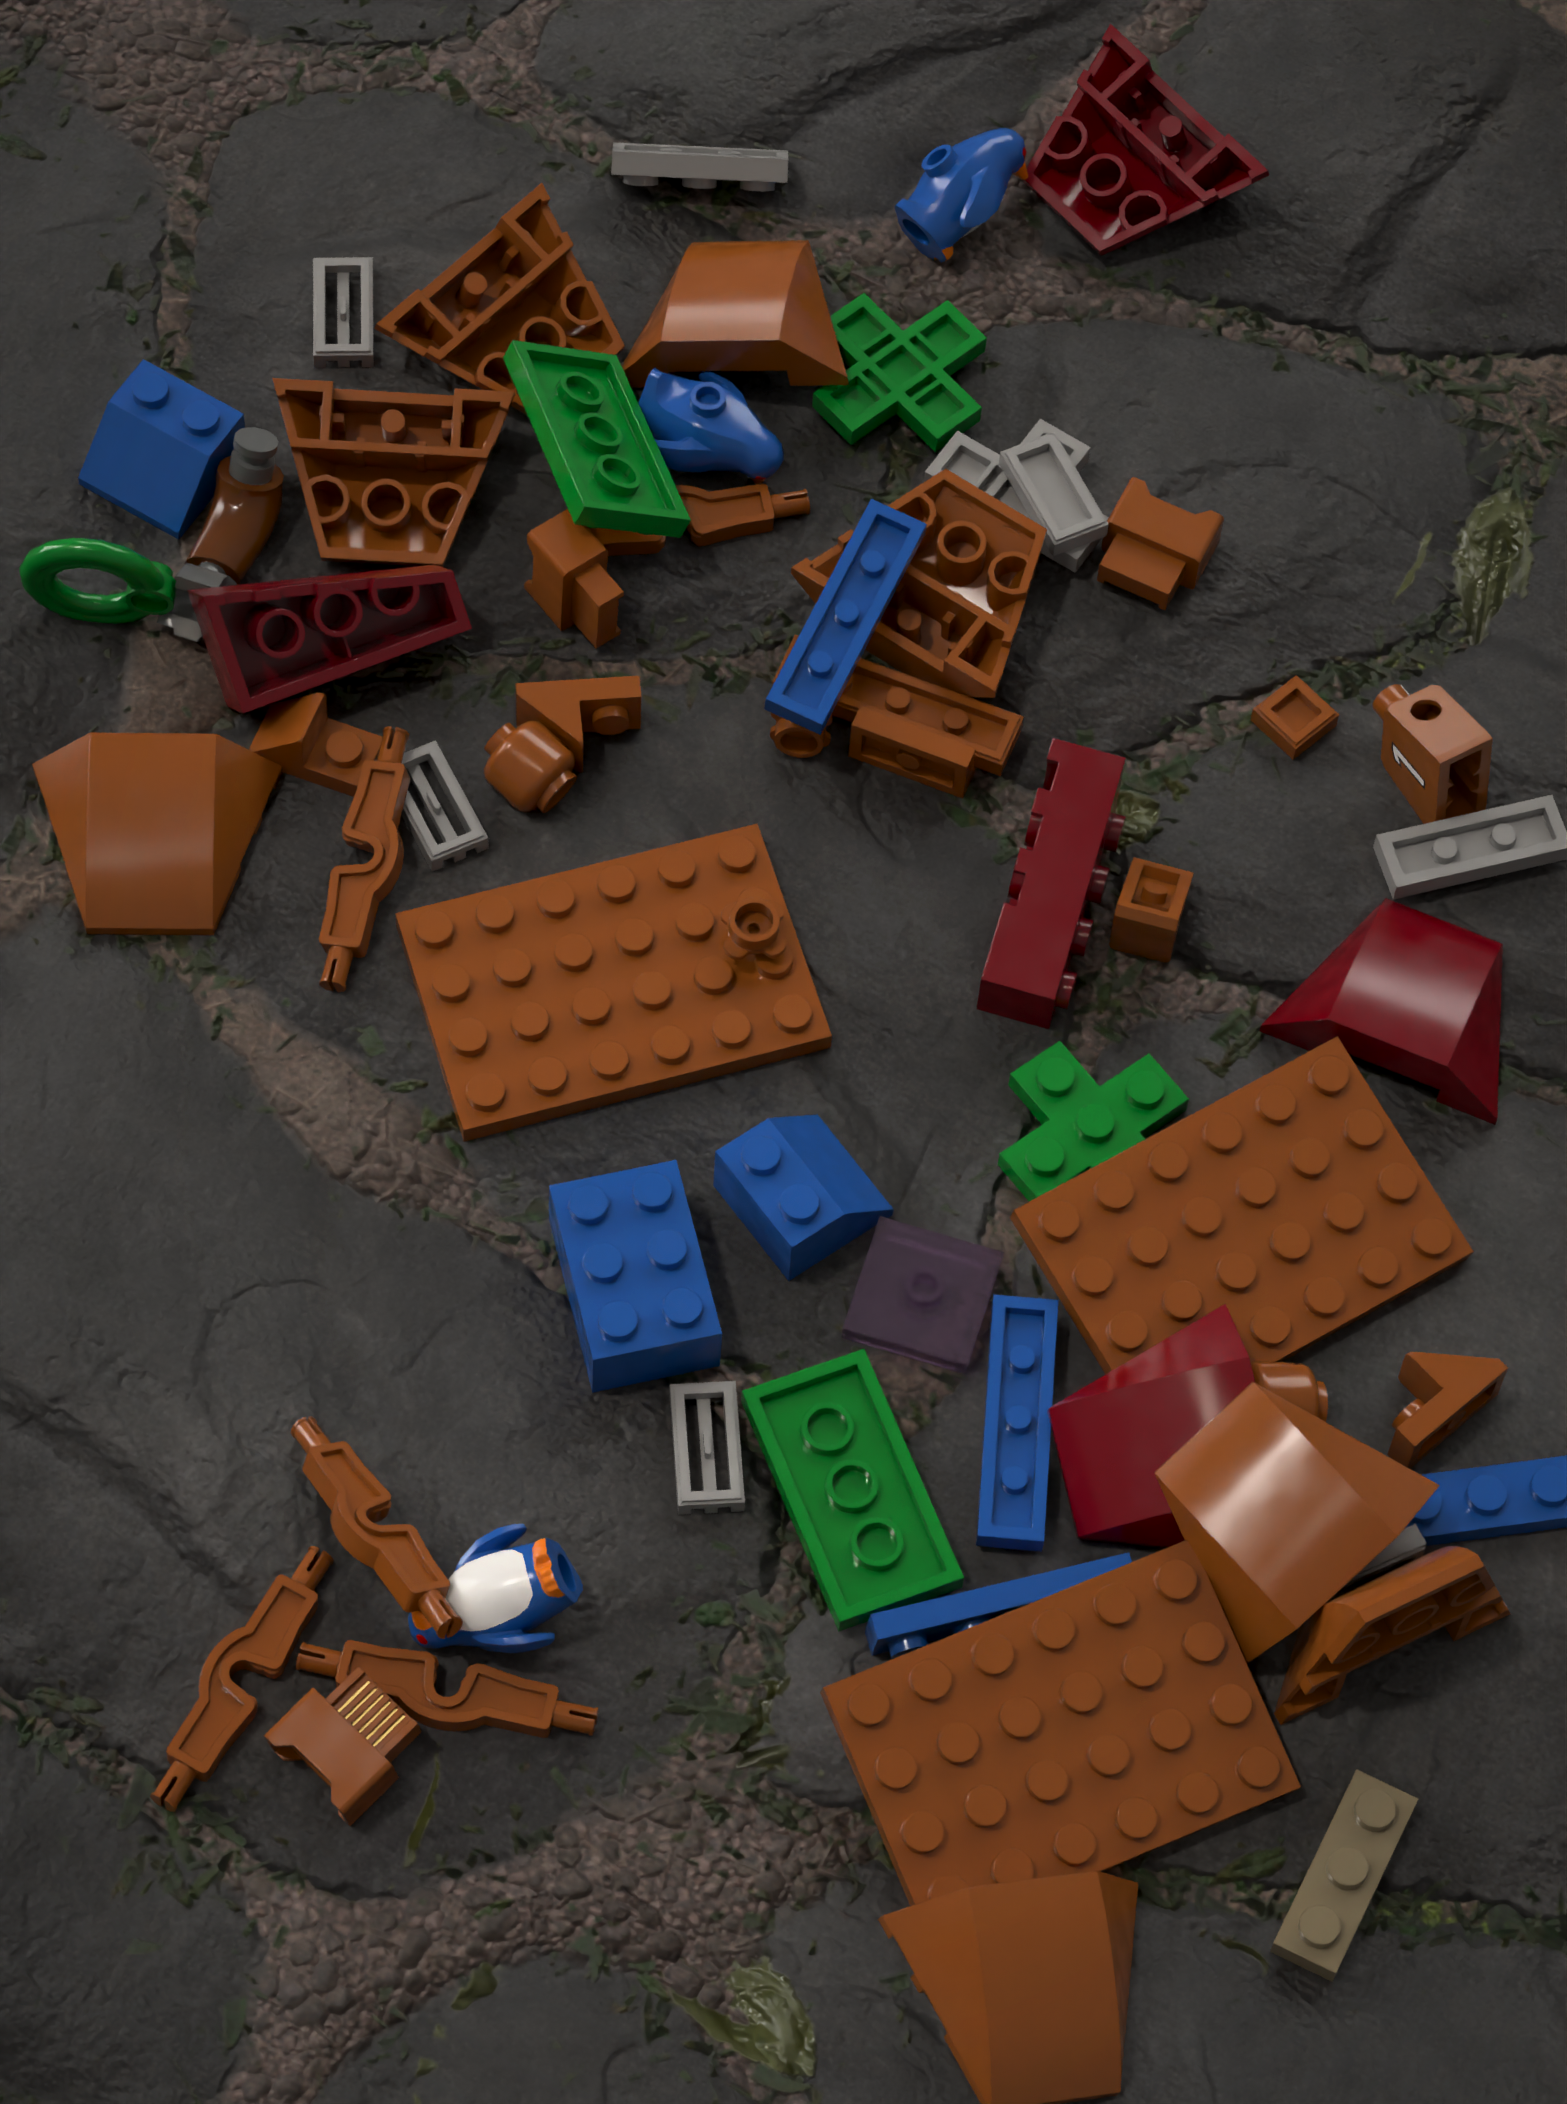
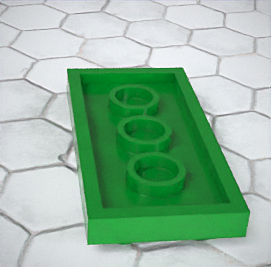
(596, 439)
(851, 1489)

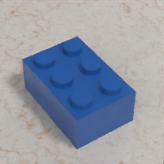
(634, 1276)

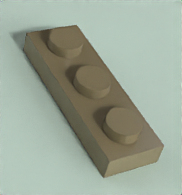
(1344, 1875)

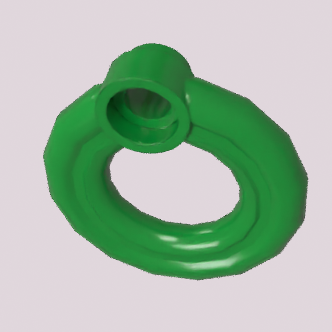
(148, 582)

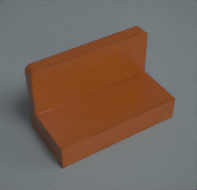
(912, 751)

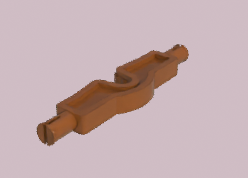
(714, 517)
(359, 888)
(391, 1550)
(484, 1697)
(222, 1705)

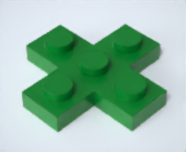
(902, 373)
(1081, 1119)

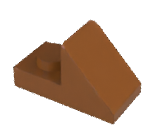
(581, 706)
(314, 746)
(1150, 910)
(1447, 1395)

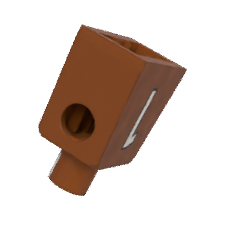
(1434, 752)

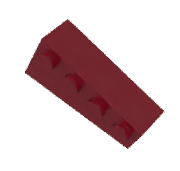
(313, 630)
(1053, 884)

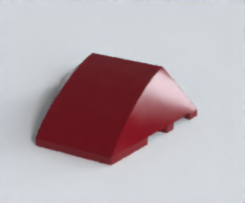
(1132, 153)
(1410, 1001)
(1134, 1420)

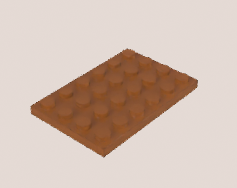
(606, 983)
(1268, 1201)
(1062, 1733)

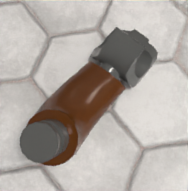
(236, 528)

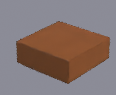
(1294, 717)

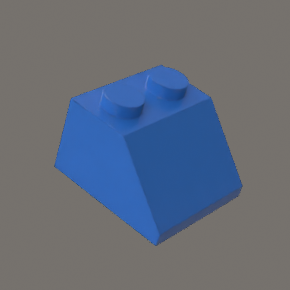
(160, 448)
(797, 1190)

